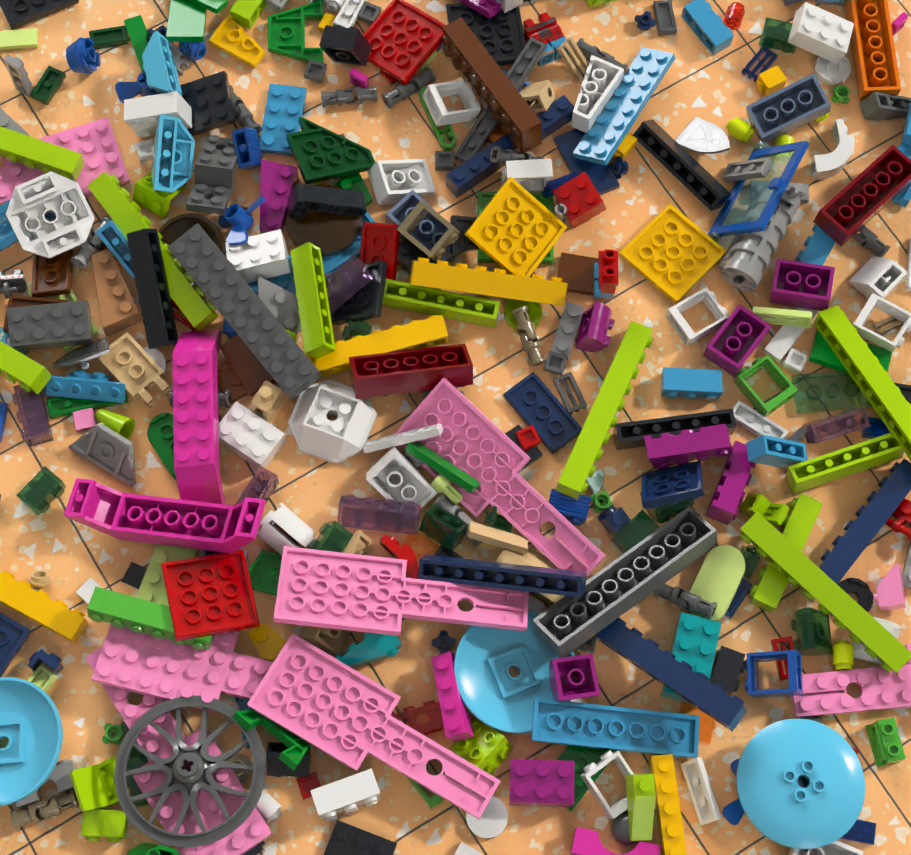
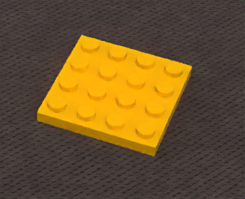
(515, 229)
(672, 253)

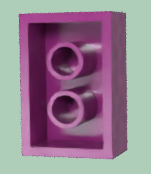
(802, 285)
(736, 340)
(541, 783)

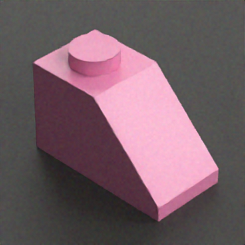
(891, 591)

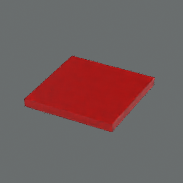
(403, 40)
(209, 595)

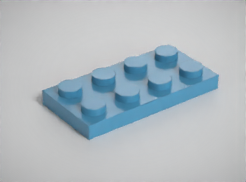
(281, 117)

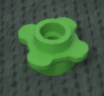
(843, 90)
(603, 495)
(109, 729)

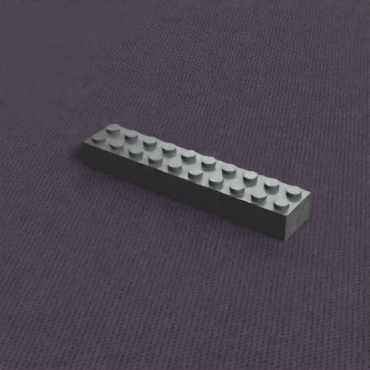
(245, 311)
(625, 582)

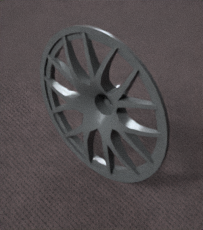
(190, 782)

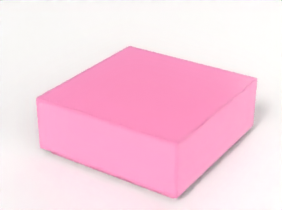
(84, 419)

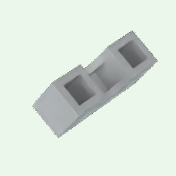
(60, 776)

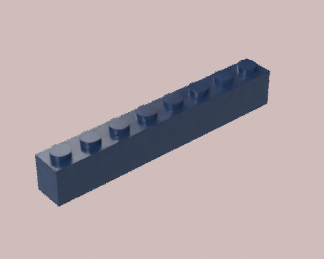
(480, 167)
(868, 522)
(502, 575)
(673, 674)

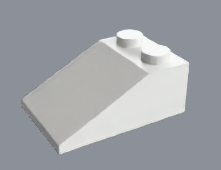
(396, 178)
(399, 479)

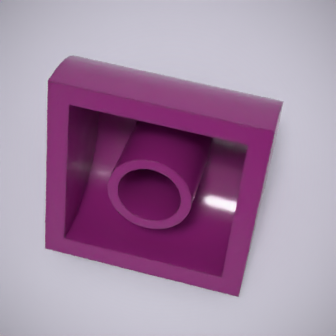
(594, 328)
(573, 677)

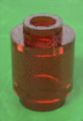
(734, 16)

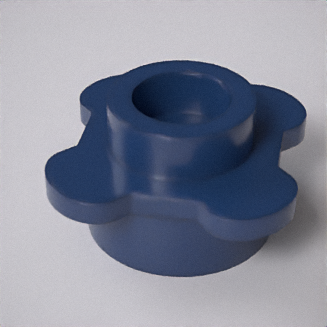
(642, 25)
(619, 167)
(443, 636)

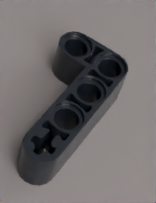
(325, 200)

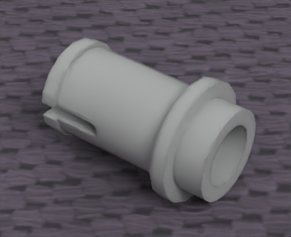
(560, 212)

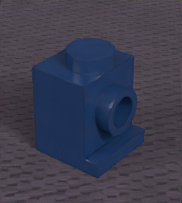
(613, 519)

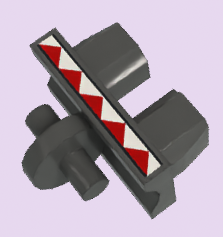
(12, 283)

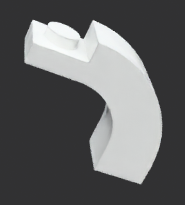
(830, 164)

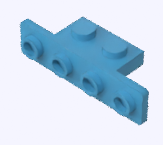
(87, 386)

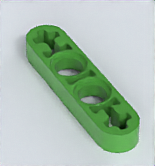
(440, 134)

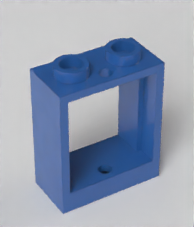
(794, 673)

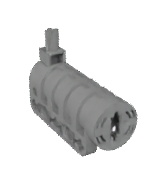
(751, 252)

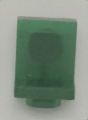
(355, 329)
(497, 521)
(751, 559)

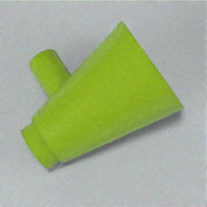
(120, 424)

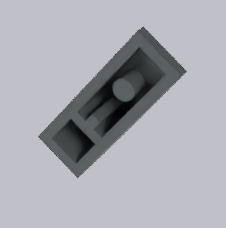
(884, 106)

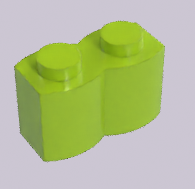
(104, 824)

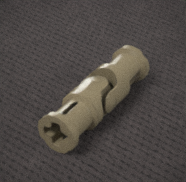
(527, 333)
(48, 808)

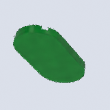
(162, 439)

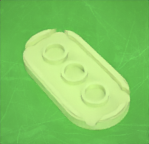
(719, 578)

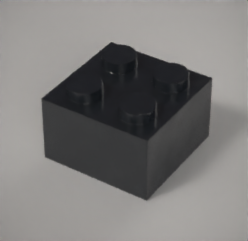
(345, 45)

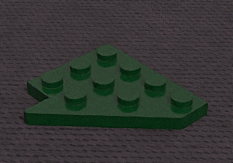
(325, 154)

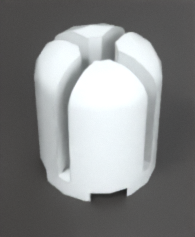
(290, 523)

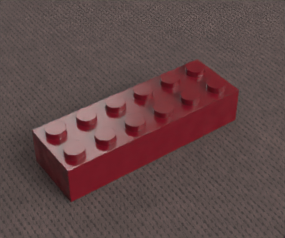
(865, 196)
(410, 370)

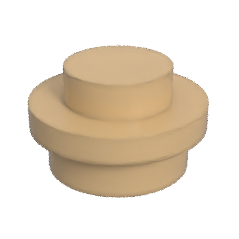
(39, 579)

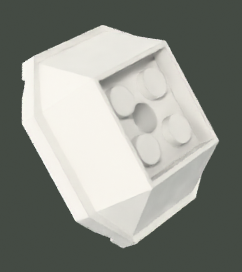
(44, 195)
(329, 439)

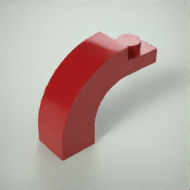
(391, 545)

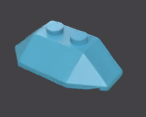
(160, 65)
(172, 155)

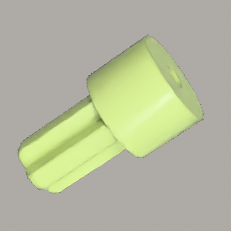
(443, 484)

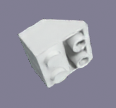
(878, 277)

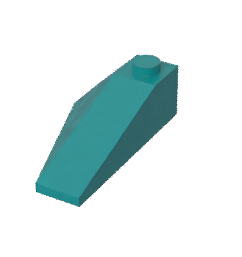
(371, 649)

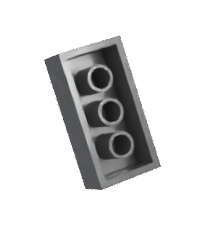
(50, 325)

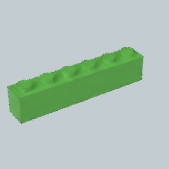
(138, 616)

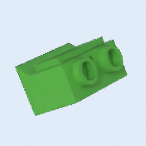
(885, 742)

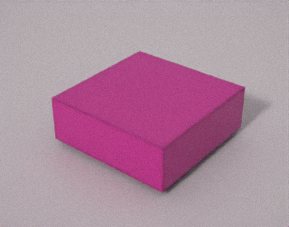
(899, 23)
(358, 79)

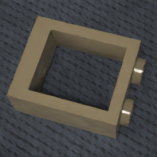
(413, 221)

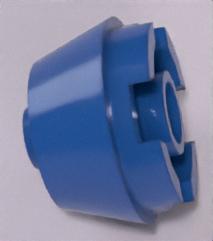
(82, 56)

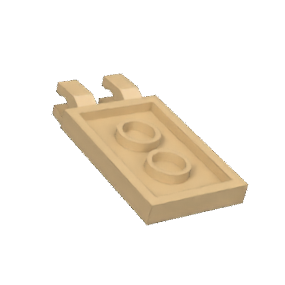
(135, 368)

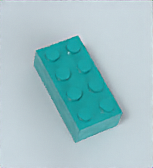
(694, 643)

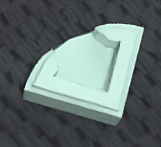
(596, 481)

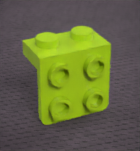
(155, 201)
(485, 749)
(95, 785)

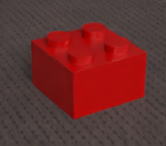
(580, 199)

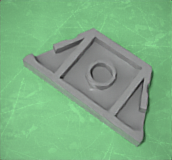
(281, 304)
(108, 452)

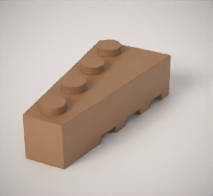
(114, 299)

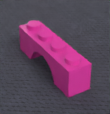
(454, 714)
(588, 843)

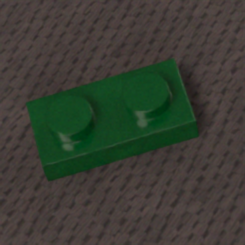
(48, 85)

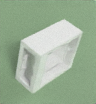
(437, 109)
(529, 173)
(890, 309)
(681, 326)
(619, 806)

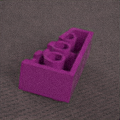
(275, 186)

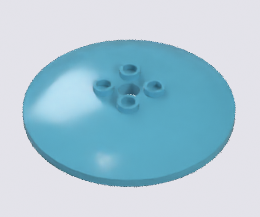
(484, 678)
(34, 737)
(777, 803)

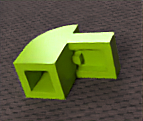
(772, 512)

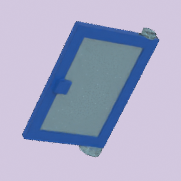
(756, 199)

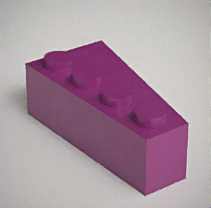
(688, 446)
(731, 485)

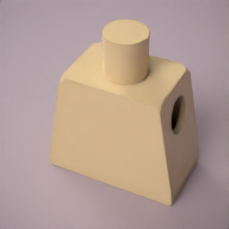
(539, 95)
(268, 400)

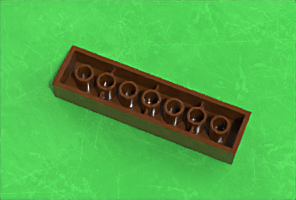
(492, 86)

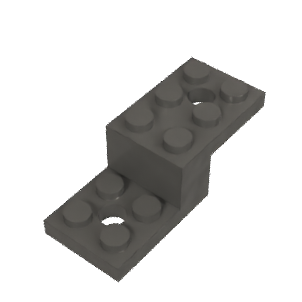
(213, 176)

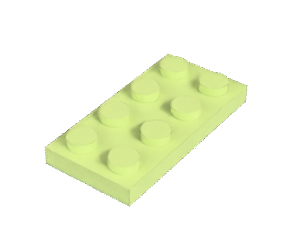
(153, 584)

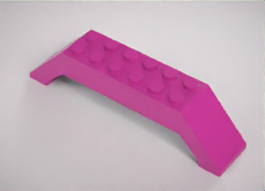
(197, 416)
(165, 519)

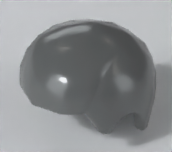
(620, 829)

